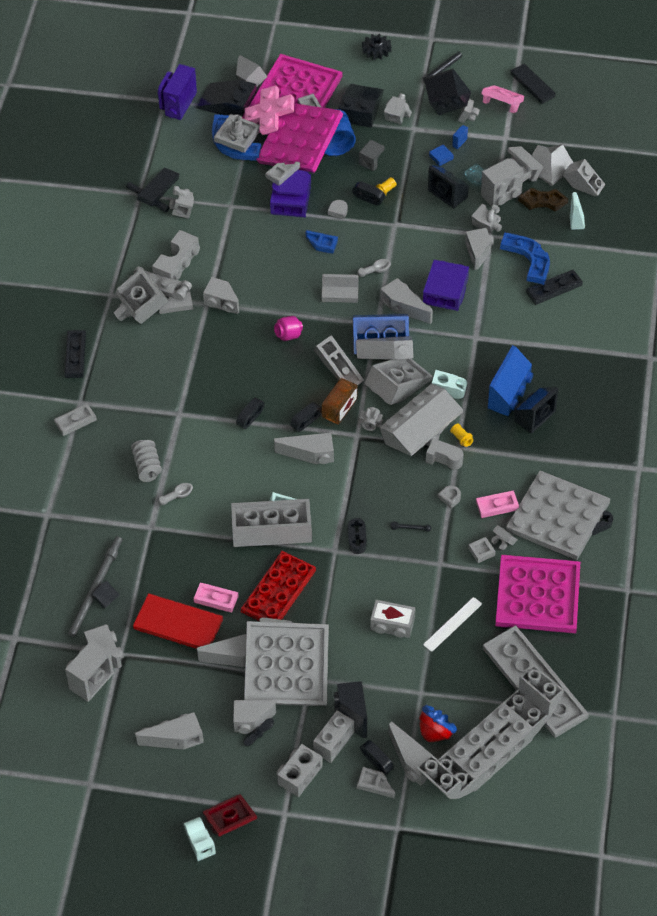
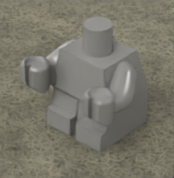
(396, 109)
(183, 205)
(486, 219)

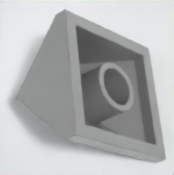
(555, 162)

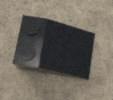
(228, 97)
(361, 104)

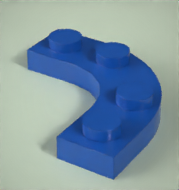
(252, 152)
(532, 250)

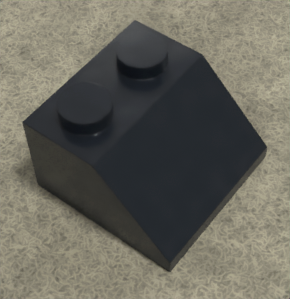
(447, 91)
(446, 186)
(537, 408)
(351, 702)

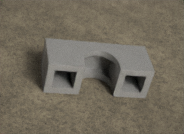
(184, 248)

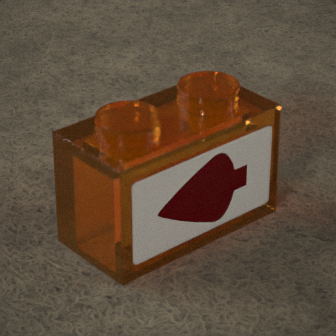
(339, 401)

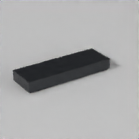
(533, 83)
(158, 186)
(554, 287)
(75, 354)

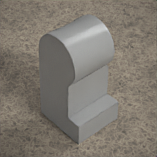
(445, 454)

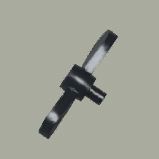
(258, 733)

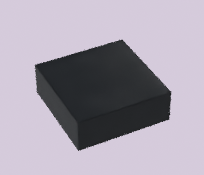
(105, 594)

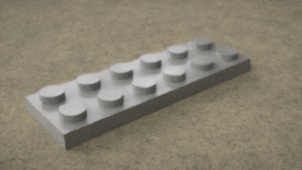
(514, 656)

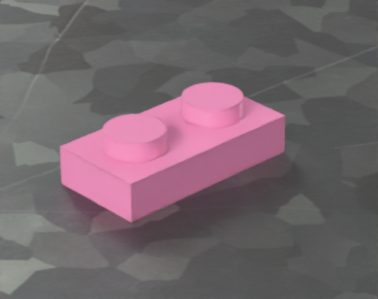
(497, 504)
(216, 597)

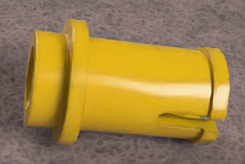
(386, 186)
(465, 439)

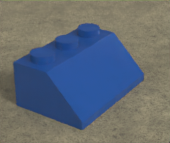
(379, 326)
(509, 382)

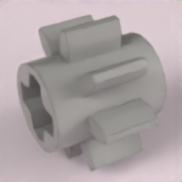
(371, 418)

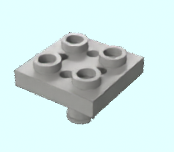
(236, 129)

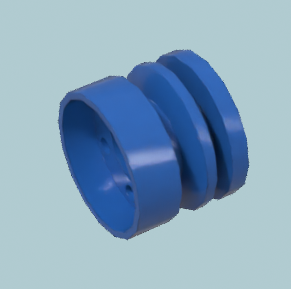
(343, 138)

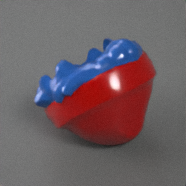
(435, 725)

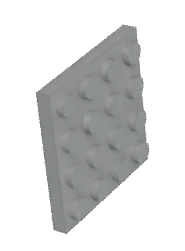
(558, 515)
(287, 663)

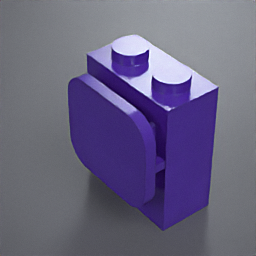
(177, 91)
(292, 195)
(446, 285)

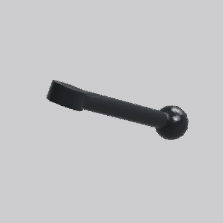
(394, 525)

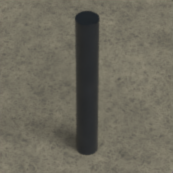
(445, 65)
(137, 190)

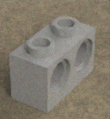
(334, 736)
(303, 771)

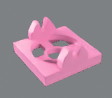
(503, 95)

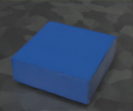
(460, 137)
(441, 155)

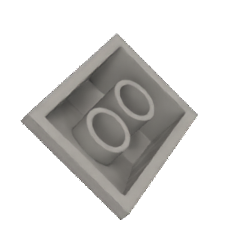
(397, 379)

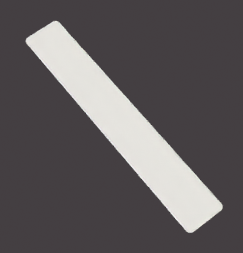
(452, 624)

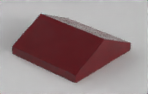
(229, 815)

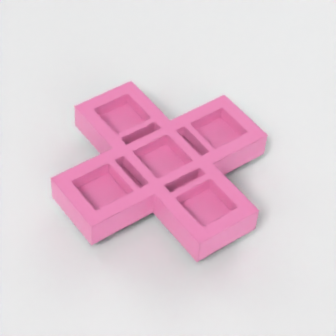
(269, 109)

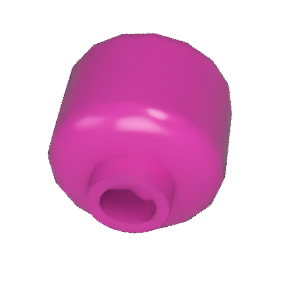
(288, 328)

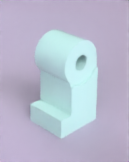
(451, 383)
(199, 838)

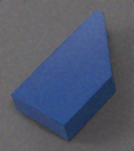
(322, 242)

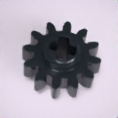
(376, 46)

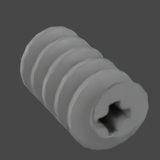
(146, 460)

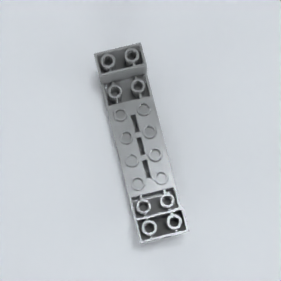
(495, 738)

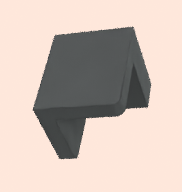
(369, 155)

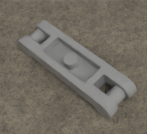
(169, 286)

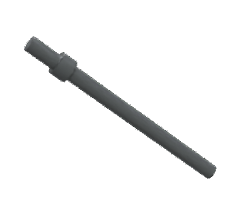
(110, 556)

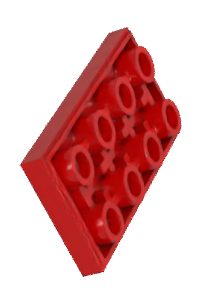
(278, 588)
(177, 622)

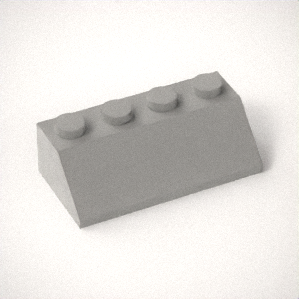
(420, 420)
(271, 522)

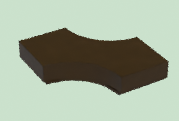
(551, 199)

